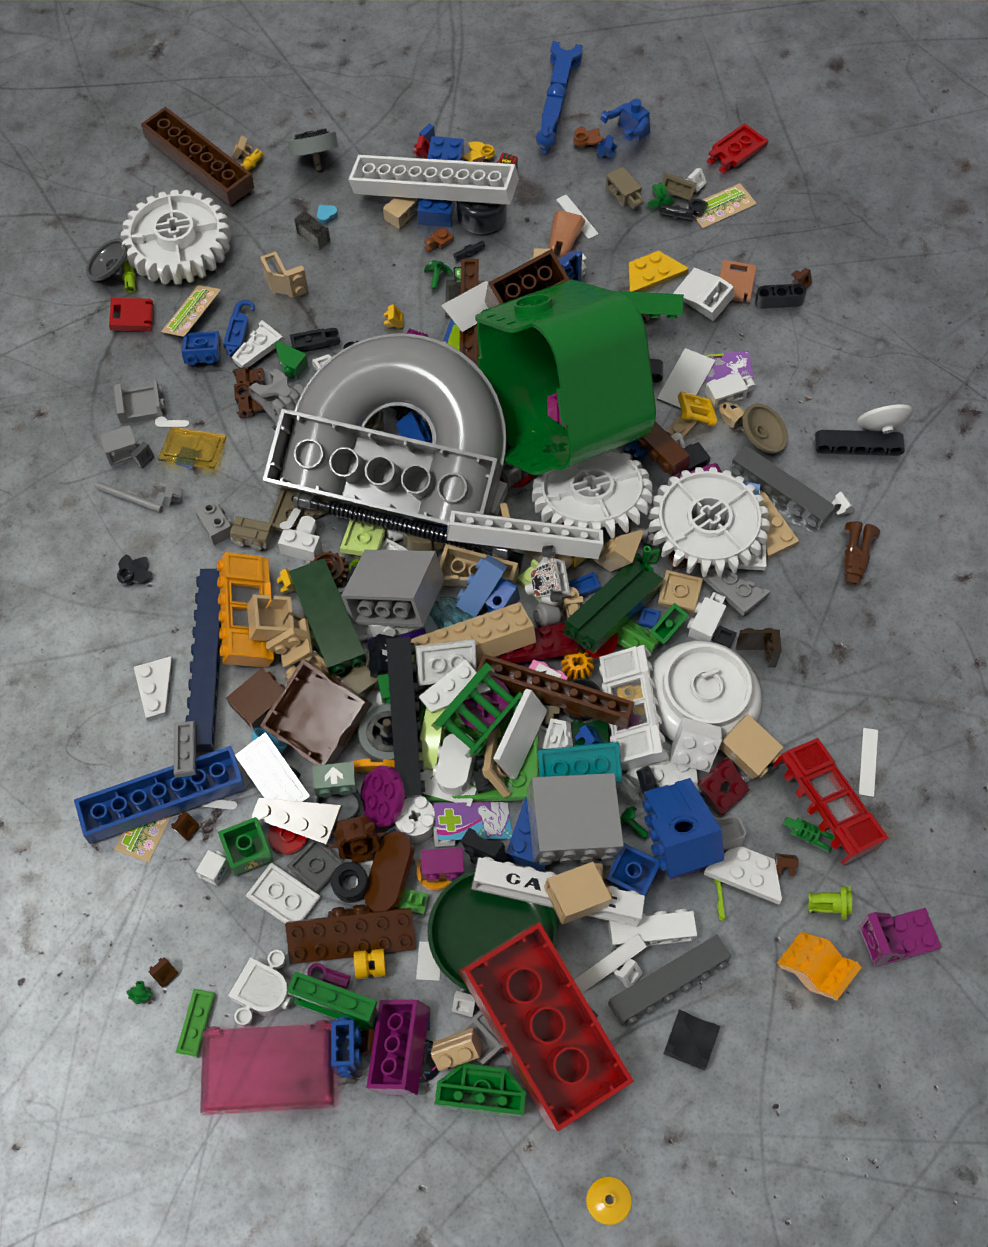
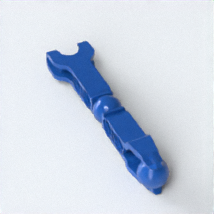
(563, 63)

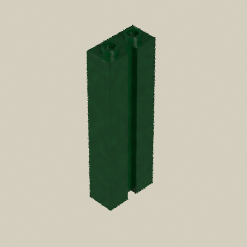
(612, 606)
(327, 617)

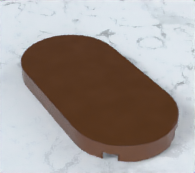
(389, 872)

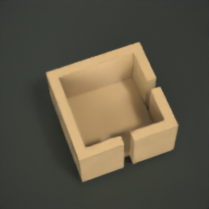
(268, 622)

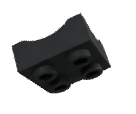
(479, 847)
(691, 1040)

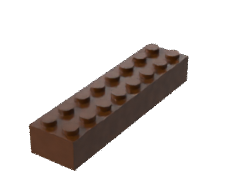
(198, 156)

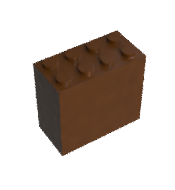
(526, 279)

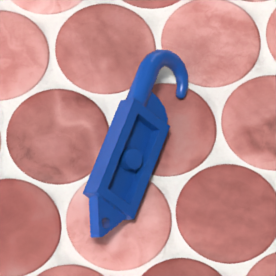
(237, 328)

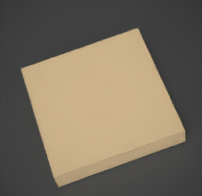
(680, 589)

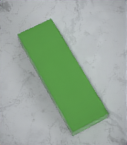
(195, 1023)

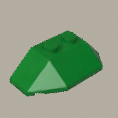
(481, 1091)

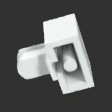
(302, 541)

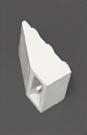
(706, 293)

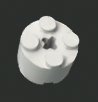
(421, 810)

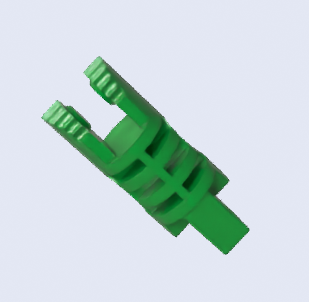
(808, 832)

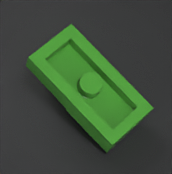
(415, 900)

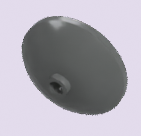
(106, 260)

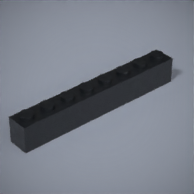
(403, 714)

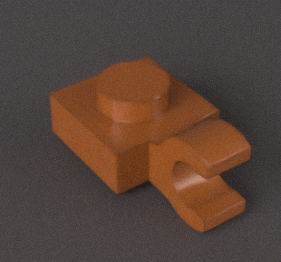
(439, 238)

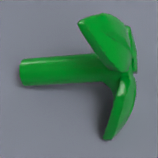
(660, 192)
(437, 266)
(649, 557)
(628, 817)

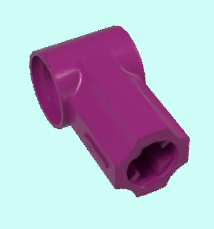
(330, 976)

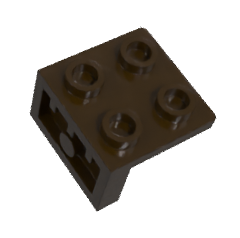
(765, 639)

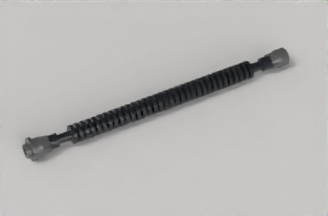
(390, 522)

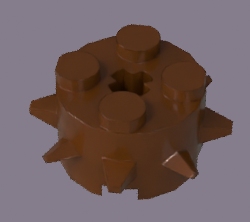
(356, 839)

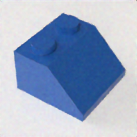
(633, 870)

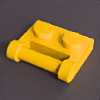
(703, 406)

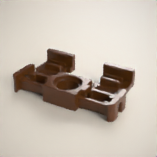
(244, 380)

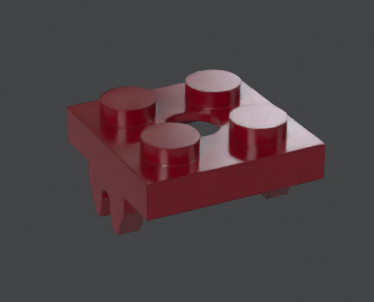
(711, 787)

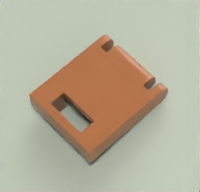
(740, 280)

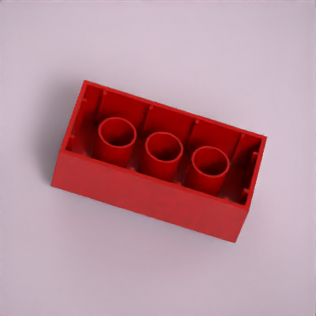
(545, 1027)

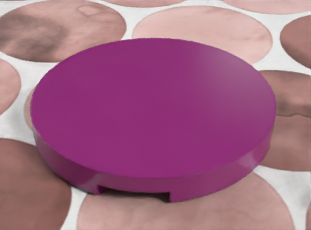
(383, 796)

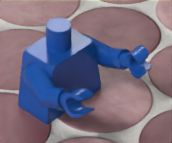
(632, 119)

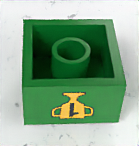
(245, 846)

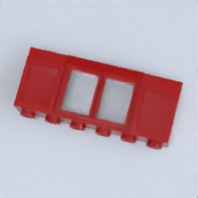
(833, 799)

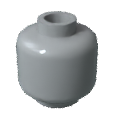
(547, 614)

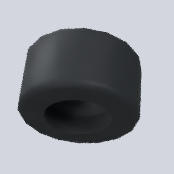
(340, 873)

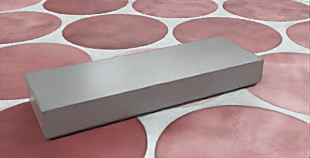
(184, 749)

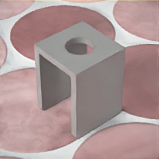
(118, 444)

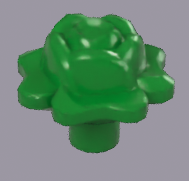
(140, 993)

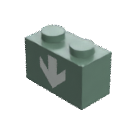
(334, 779)

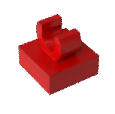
(422, 147)

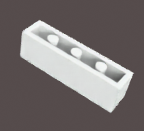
(656, 929)

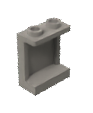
(139, 402)

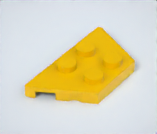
(653, 271)

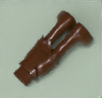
(857, 560)

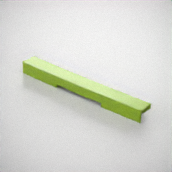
(720, 906)

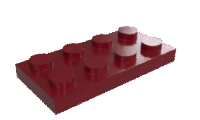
(549, 643)

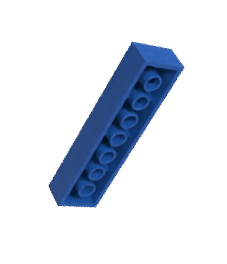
(158, 796)

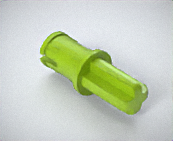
(129, 277)

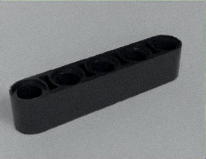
(859, 442)

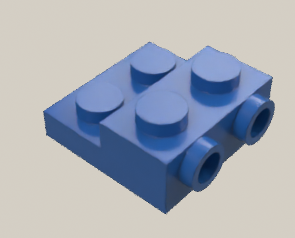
(201, 347)

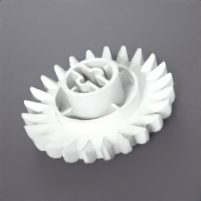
(595, 493)
(709, 520)

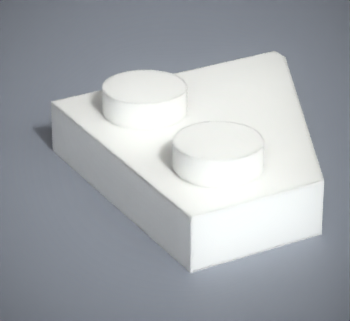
(558, 734)

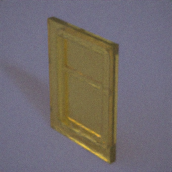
(192, 448)

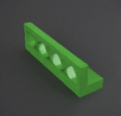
(635, 635)

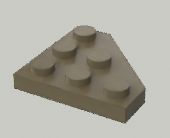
(285, 506)

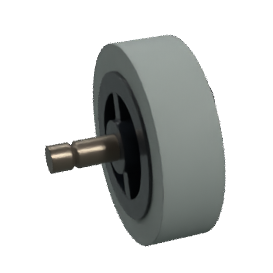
(313, 143)
(376, 734)

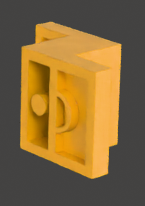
(819, 965)

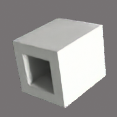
(213, 867)

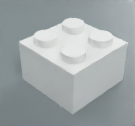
(695, 744)

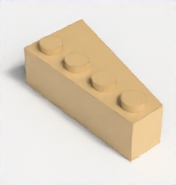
(459, 564)

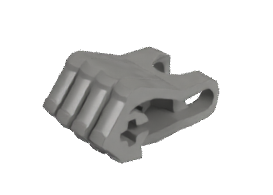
(276, 395)

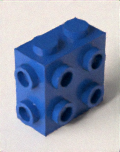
(344, 1047)

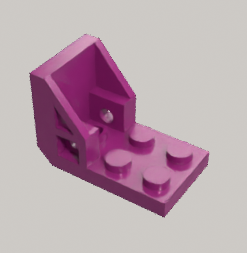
(898, 936)

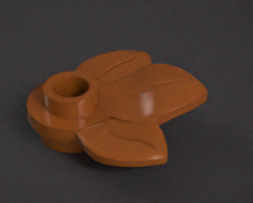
(585, 137)

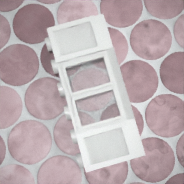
(628, 677)

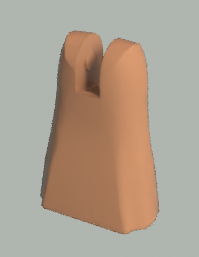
(565, 231)

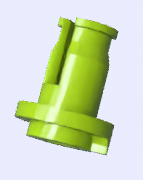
(832, 902)

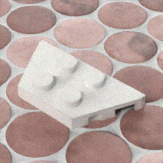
(667, 772)
(748, 872)

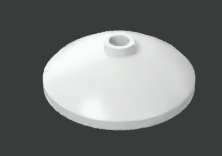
(885, 418)

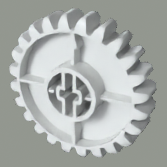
(176, 236)

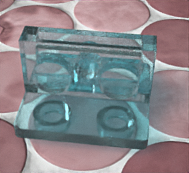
(447, 613)

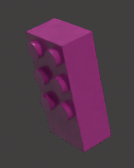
(398, 1047)

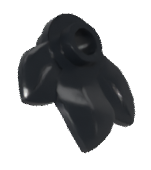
(135, 569)

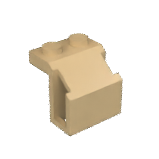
(288, 282)

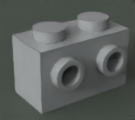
(213, 521)

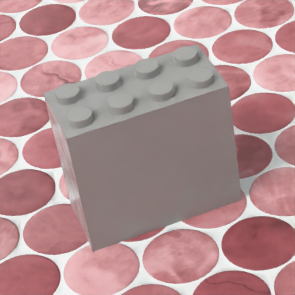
(393, 588)
(574, 818)

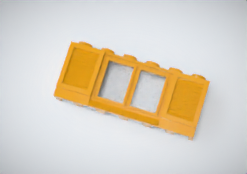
(238, 580)

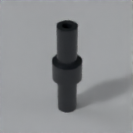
(469, 250)

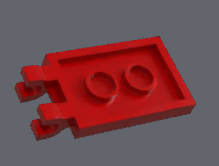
(737, 147)

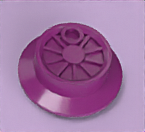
(482, 714)

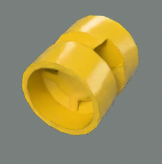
(362, 964)

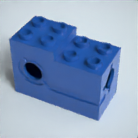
(682, 828)

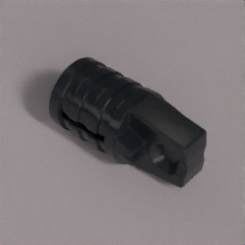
(646, 779)

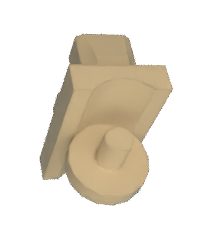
(572, 603)

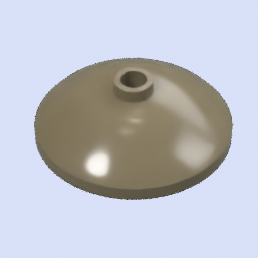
(764, 428)

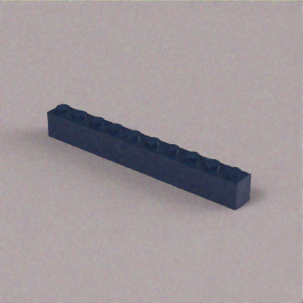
(206, 661)

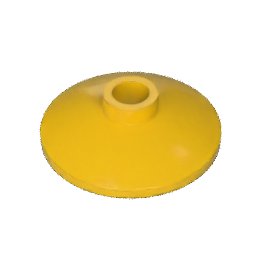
(608, 1213)

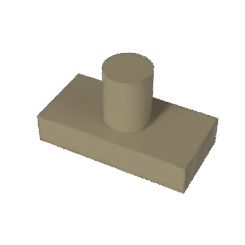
(679, 186)

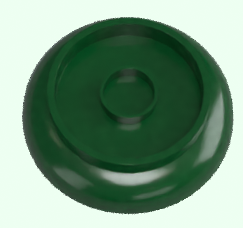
(473, 922)

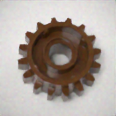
(337, 565)

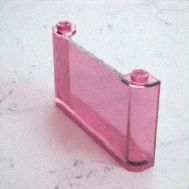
(266, 1069)

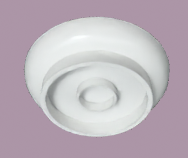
(712, 700)

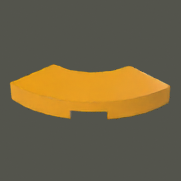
(365, 766)

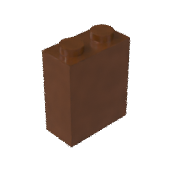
(255, 697)

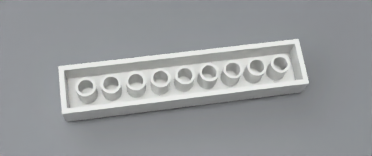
(434, 179)

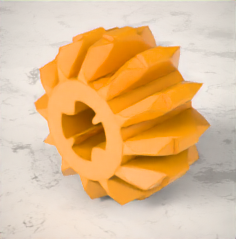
(577, 665)

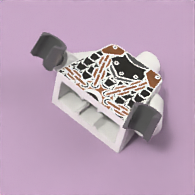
(549, 579)

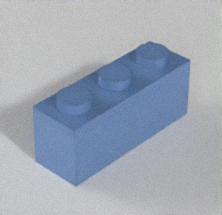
(480, 585)

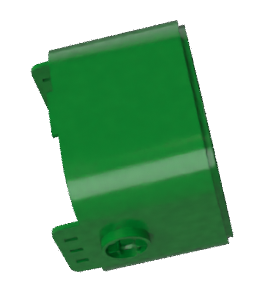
(585, 349)

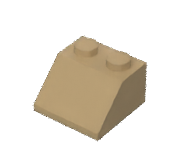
(619, 551)

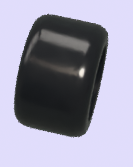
(481, 217)

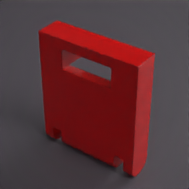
(135, 314)

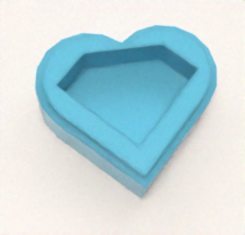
(326, 212)

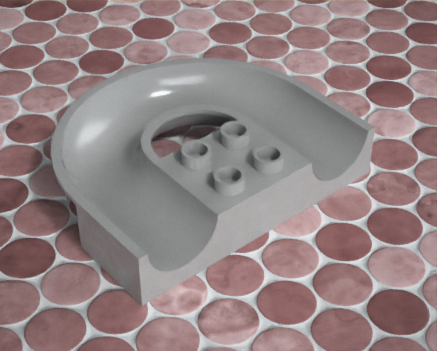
(333, 456)

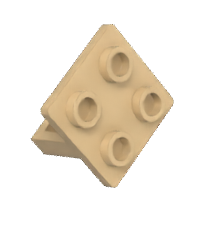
(292, 644)

